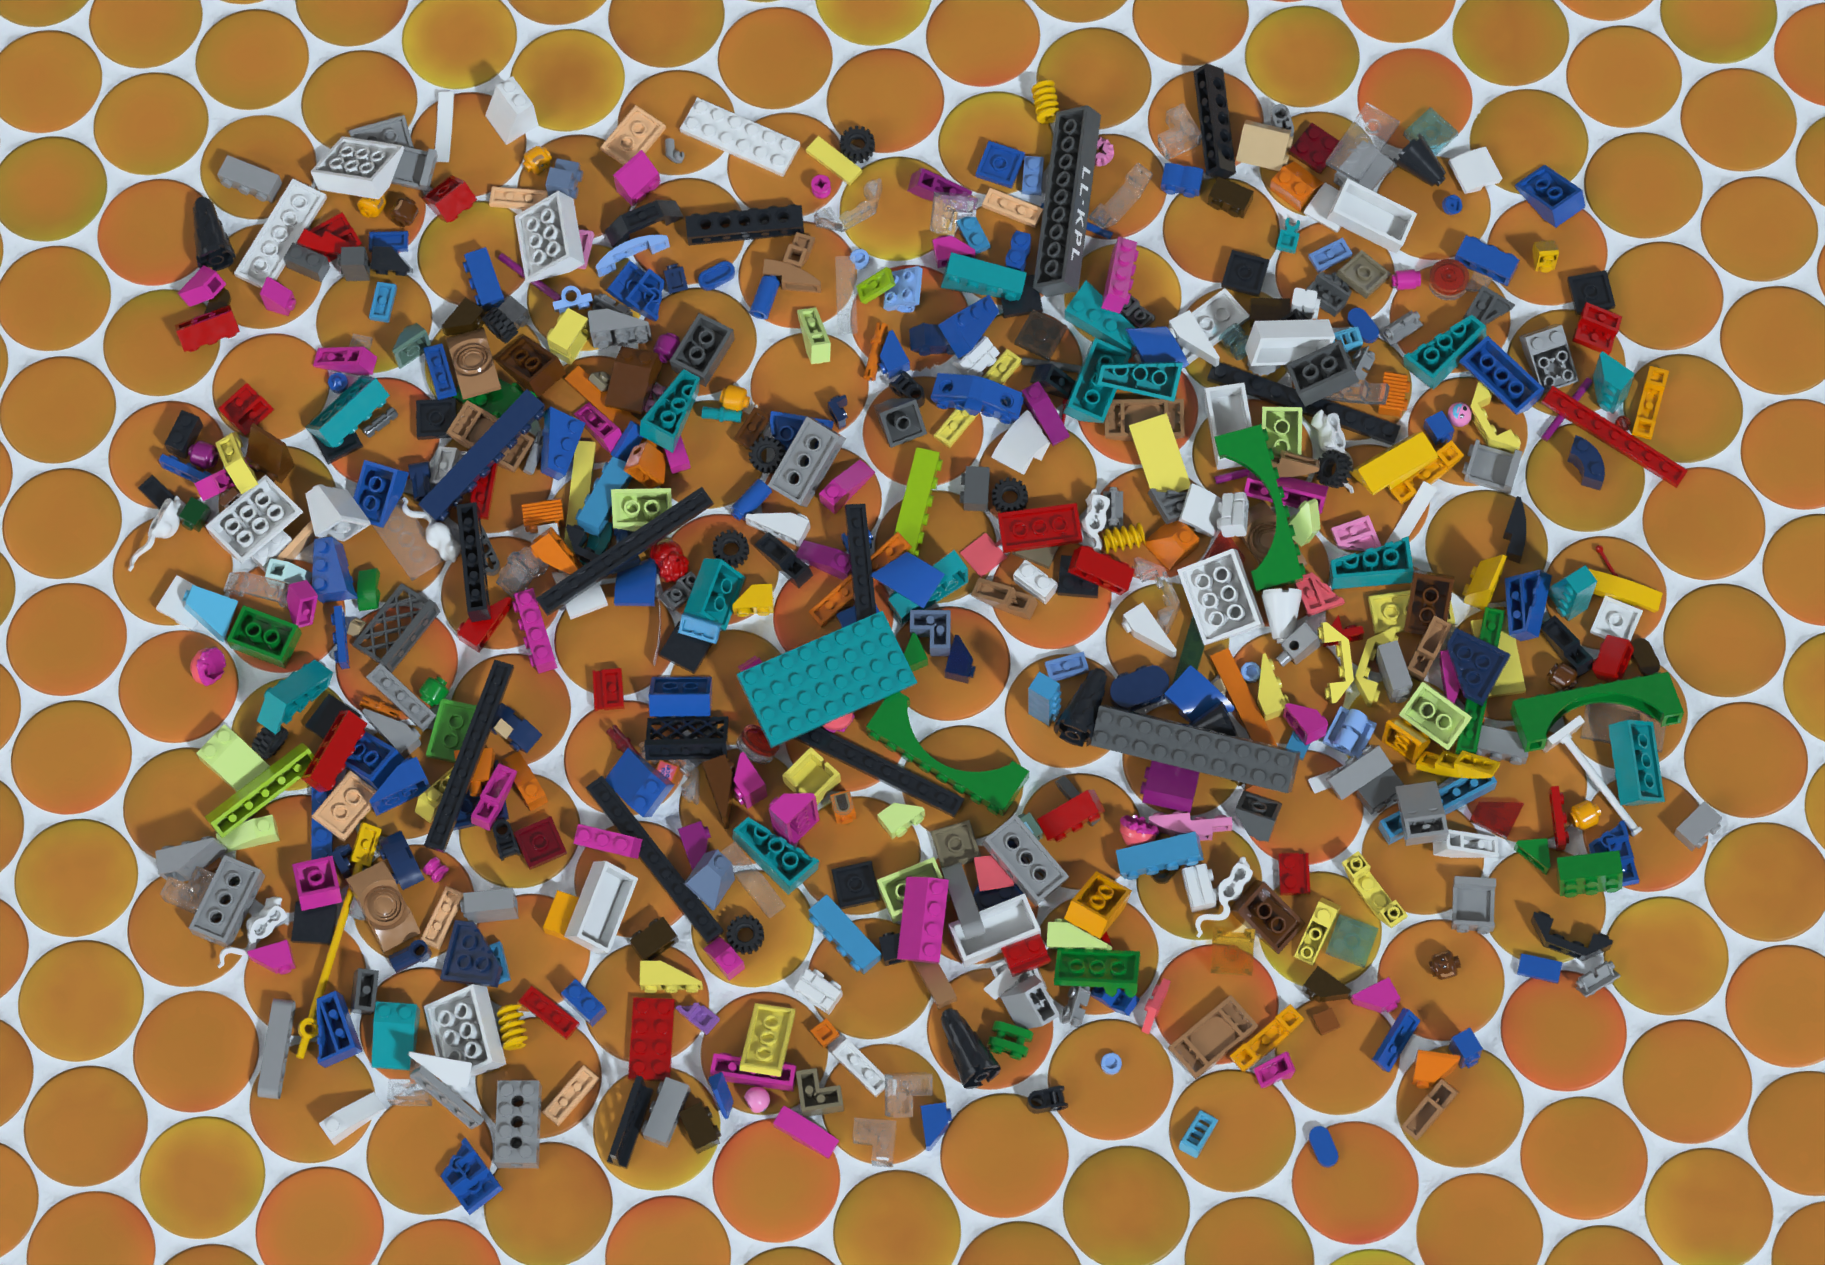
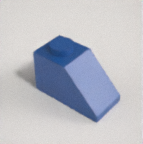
(892, 357)
(935, 1122)

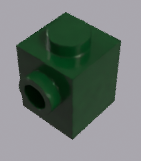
(194, 514)

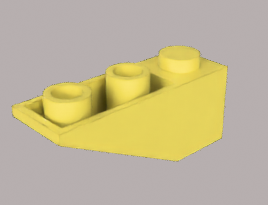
(1270, 697)
(430, 799)
(1317, 931)
(661, 976)

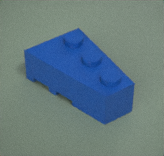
(969, 325)
(560, 441)
(331, 572)
(1526, 603)
(336, 1030)

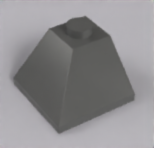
(900, 420)
(1257, 815)

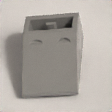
(616, 328)
(1549, 357)
(1421, 813)
(182, 860)

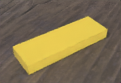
(834, 160)

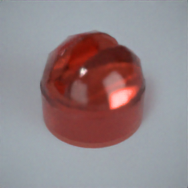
(1618, 422)

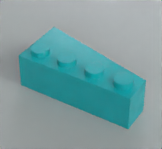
(1086, 313)
(1143, 378)
(670, 412)
(1374, 567)
(955, 577)
(1573, 593)
(293, 695)
(779, 859)

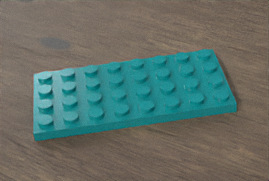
(826, 679)

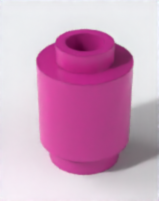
(1406, 279)

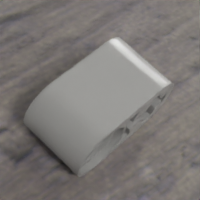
(1286, 121)

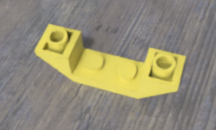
(1505, 441)
(235, 463)
(1329, 634)
(1366, 687)
(1371, 892)

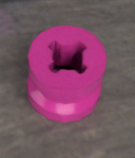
(821, 191)
(435, 869)

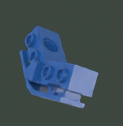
(976, 396)

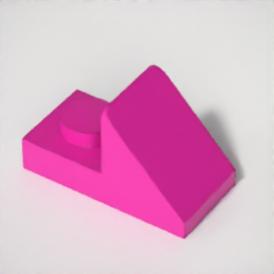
(1275, 1070)

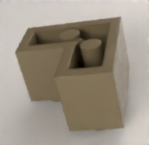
(815, 1099)

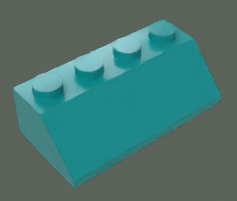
(1088, 400)
(348, 411)
(1636, 762)

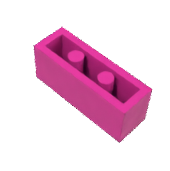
(608, 841)

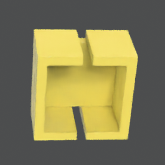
(568, 335)
(809, 776)

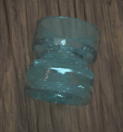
(1236, 340)

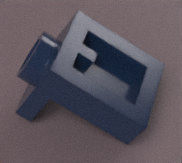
(675, 278)
(837, 411)
(343, 864)

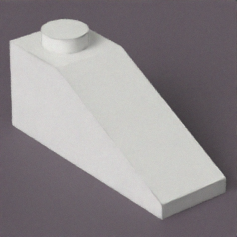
(1191, 337)
(784, 526)
(1147, 630)
(1467, 845)
(450, 1071)
(351, 1117)

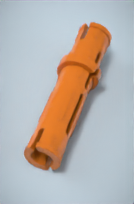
(877, 344)

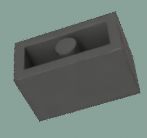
(306, 262)
(354, 263)
(976, 488)
(1379, 791)
(364, 991)

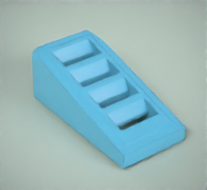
(1352, 337)
(1191, 1145)

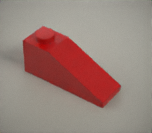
(478, 633)

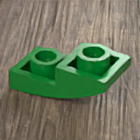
(368, 590)

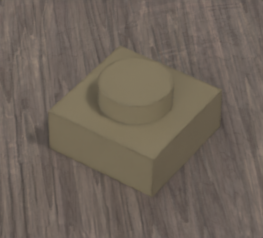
(600, 380)

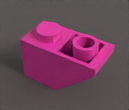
(202, 287)

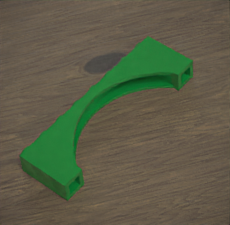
(1250, 450)
(1648, 694)
(991, 788)

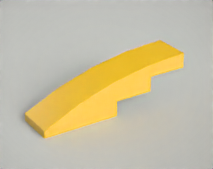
(1626, 591)
(1458, 766)

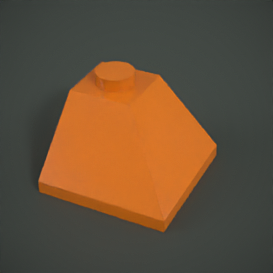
(1172, 543)
(1432, 1067)

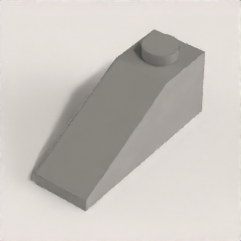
(394, 732)

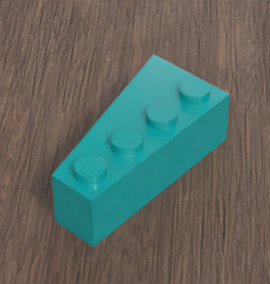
(982, 278)
(1442, 355)

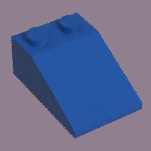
(1551, 195)
(379, 491)
(373, 760)
(639, 783)
(401, 786)

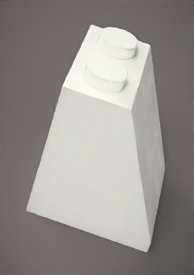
(511, 111)
(335, 513)

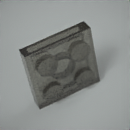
(1041, 335)

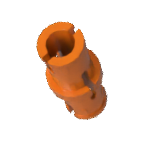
(379, 707)

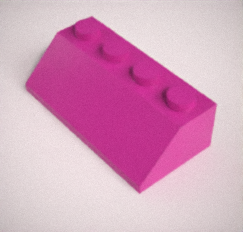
(793, 815)
(922, 919)

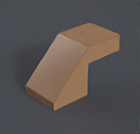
(799, 250)

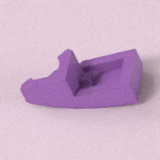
(699, 1016)

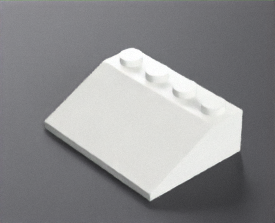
(358, 167)
(549, 238)
(253, 519)
(1220, 597)
(466, 1029)

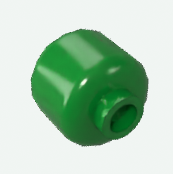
(433, 691)

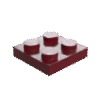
(1314, 148)
(540, 843)

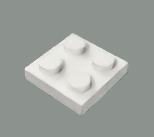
(1616, 619)

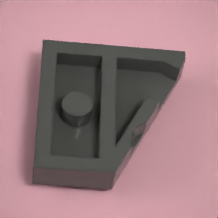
(1488, 306)
(1168, 503)

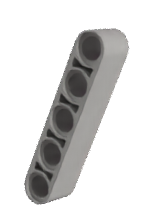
(963, 901)
(276, 1048)

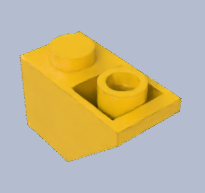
(1545, 255)
(755, 600)

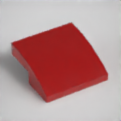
(339, 227)
(1597, 328)
(245, 409)

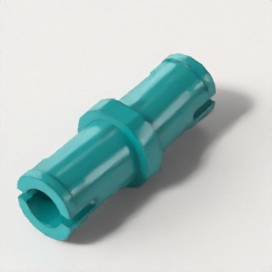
(721, 414)

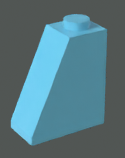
(211, 610)

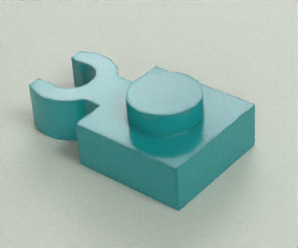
(1288, 238)

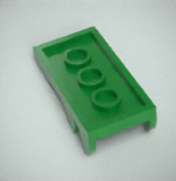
(496, 401)
(1098, 969)

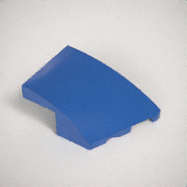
(638, 290)
(1156, 345)
(910, 578)
(1195, 695)
(1618, 840)
(470, 1178)

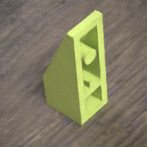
(814, 336)
(251, 834)
(1065, 935)

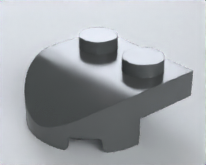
(1332, 292)

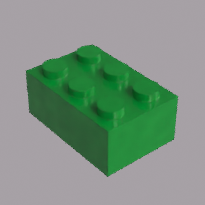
(264, 636)
(1589, 874)

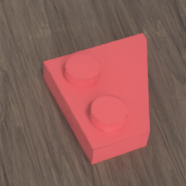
(1317, 595)
(1153, 1006)

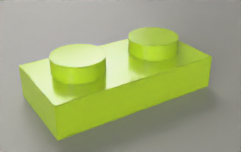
(875, 285)

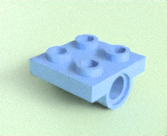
(906, 291)
(581, 301)
(1350, 732)

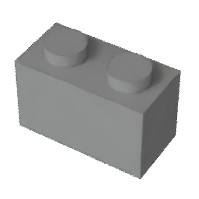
(1698, 827)

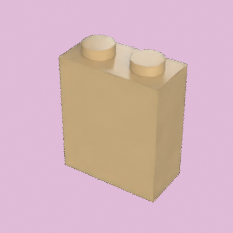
(1264, 145)

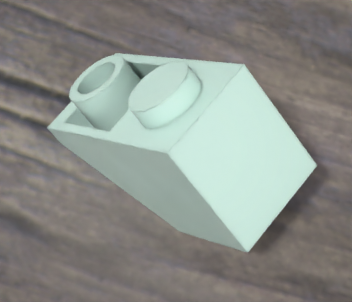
(286, 572)

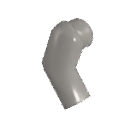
(671, 153)

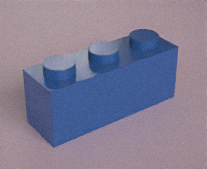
(1487, 260)
(483, 279)

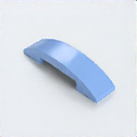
(653, 242)

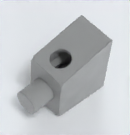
(1304, 640)

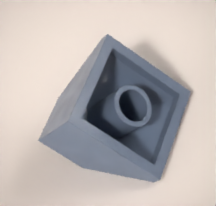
(711, 878)

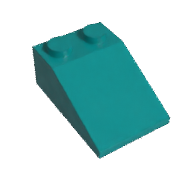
(394, 1035)

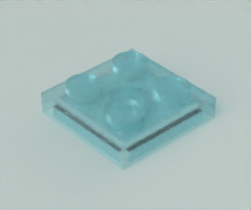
(1434, 129)
(1352, 941)

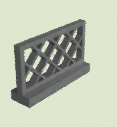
(411, 633)

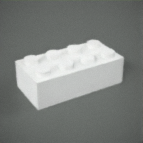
(1371, 216)
(1286, 340)
(1226, 413)
(601, 907)
(1003, 926)

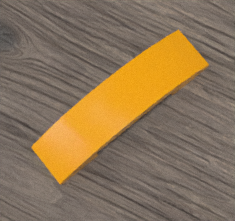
(1650, 402)
(1447, 457)
(1267, 1038)

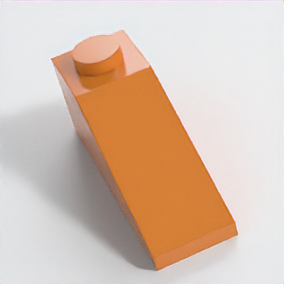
(555, 552)
(526, 781)

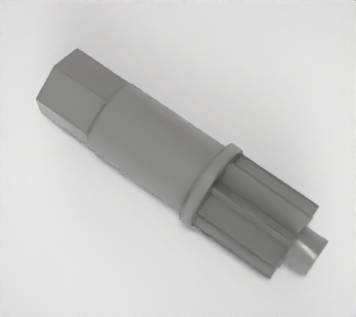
(534, 455)

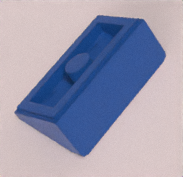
(721, 1093)

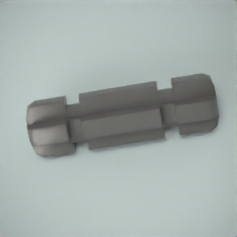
(380, 422)

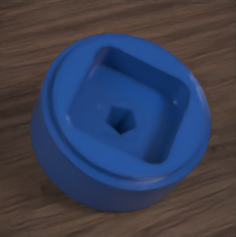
(1452, 205)
(338, 382)

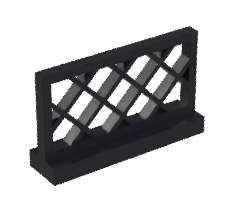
(686, 747)
(630, 1124)

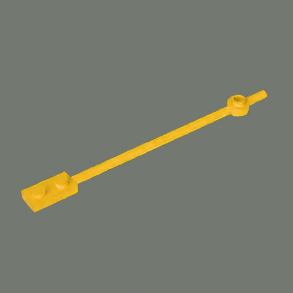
(362, 857)

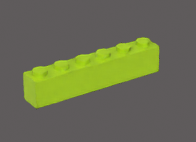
(918, 497)
(260, 790)

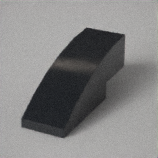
(1516, 532)
(784, 559)
(1567, 645)

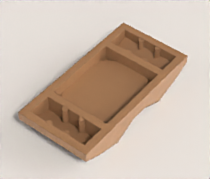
(473, 363)
(1131, 411)
(474, 422)
(1261, 532)
(383, 906)
(1213, 1037)

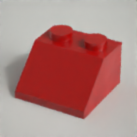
(450, 198)

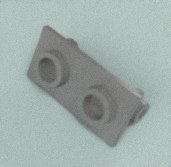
(603, 302)
(1401, 327)
(1364, 360)
(1115, 511)
(1589, 984)
(1072, 1012)

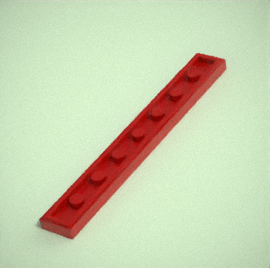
(1614, 436)

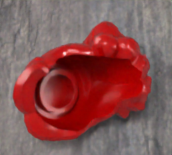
(669, 559)

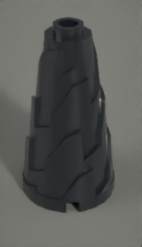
(211, 240)
(1080, 715)
(970, 1056)

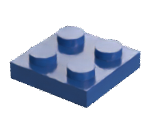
(1000, 164)

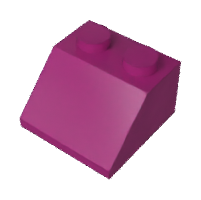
(636, 178)
(748, 784)
(317, 883)

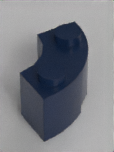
(928, 340)
(1588, 462)
(524, 733)
(401, 860)

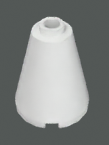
(1282, 611)

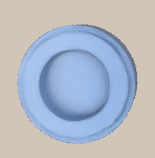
(861, 258)
(1250, 672)
(1111, 1063)

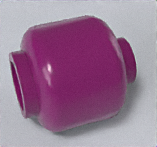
(666, 346)
(203, 455)

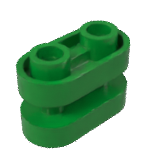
(999, 1044)

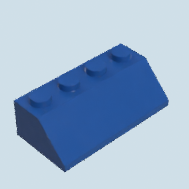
(1503, 376)

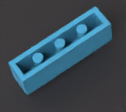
(598, 504)
(1044, 699)
(1159, 855)
(844, 934)

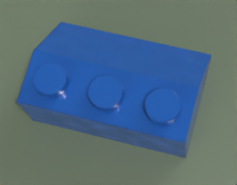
(680, 696)

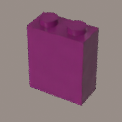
(1169, 786)

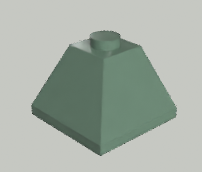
(410, 344)

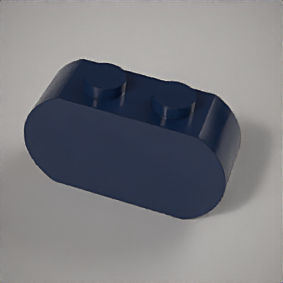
(1139, 688)

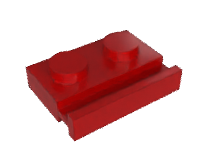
(608, 689)
(1294, 873)
(1025, 955)

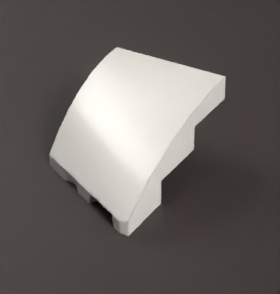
(1021, 444)
(586, 602)

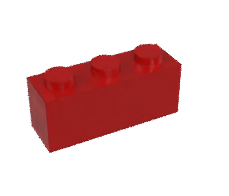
(207, 329)
(1101, 570)
(1071, 816)

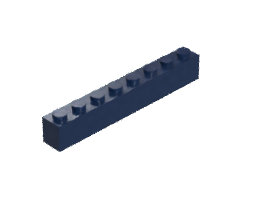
(482, 456)

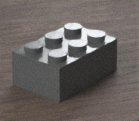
(702, 348)
(1322, 373)

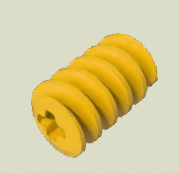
(1045, 101)
(1123, 538)
(511, 1026)

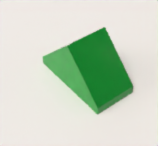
(915, 654)
(1536, 852)

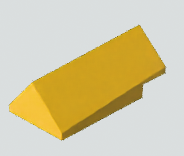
(1395, 463)

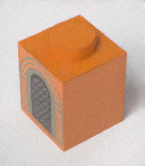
(843, 807)

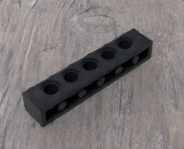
(1214, 121)
(738, 232)
(473, 562)

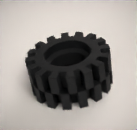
(854, 134)
(500, 325)
(756, 452)
(1341, 472)
(1009, 485)
(730, 537)
(268, 743)
(745, 922)

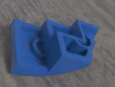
(637, 585)

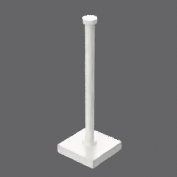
(1564, 737)

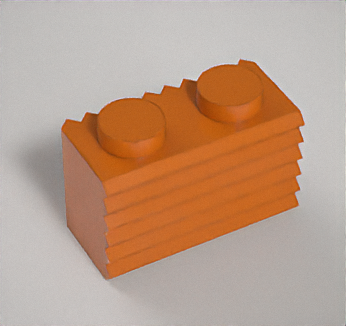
(1396, 399)
(542, 513)

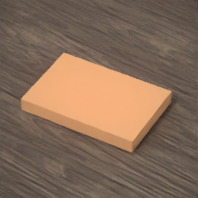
(634, 133)
(345, 806)

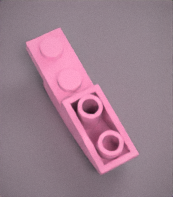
(1181, 823)

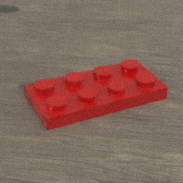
(1040, 528)
(651, 1038)

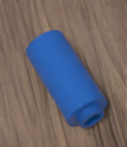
(764, 297)
(750, 500)

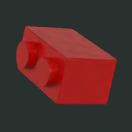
(1613, 658)

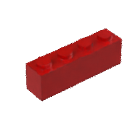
(334, 751)

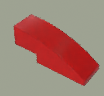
(326, 245)

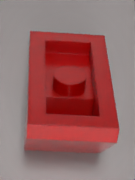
(1351, 632)

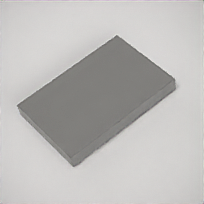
(385, 131)

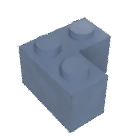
(564, 178)
(935, 625)

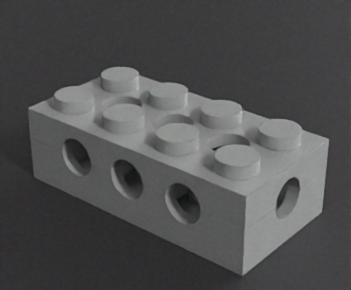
(794, 461)
(1022, 873)
(235, 911)
(528, 1133)

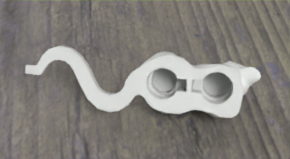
(1331, 435)
(1095, 517)
(163, 525)
(437, 535)
(1229, 890)
(258, 926)

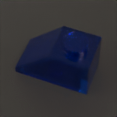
(960, 662)

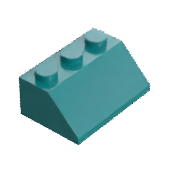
(1611, 382)
(715, 591)

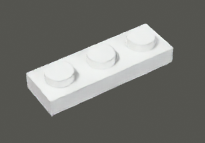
(860, 1067)

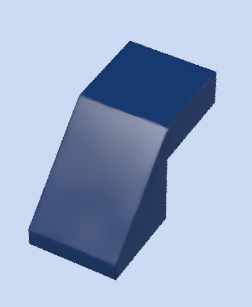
(1119, 1003)

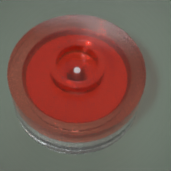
(1448, 279)
(755, 745)

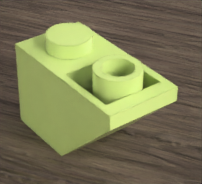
(1306, 522)
(899, 818)

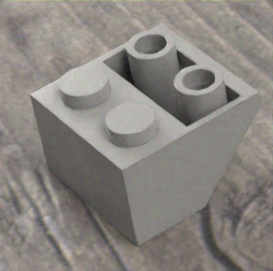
(1030, 1004)

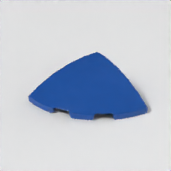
(786, 426)

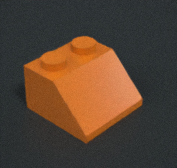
(1295, 185)

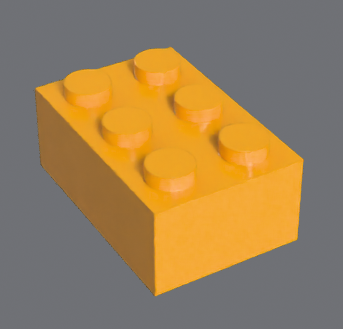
(1097, 904)

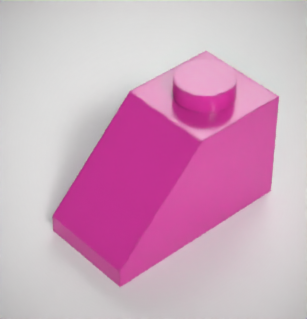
(945, 245)
(277, 297)
(301, 603)
(1305, 722)
(274, 957)
(725, 958)
(1378, 997)

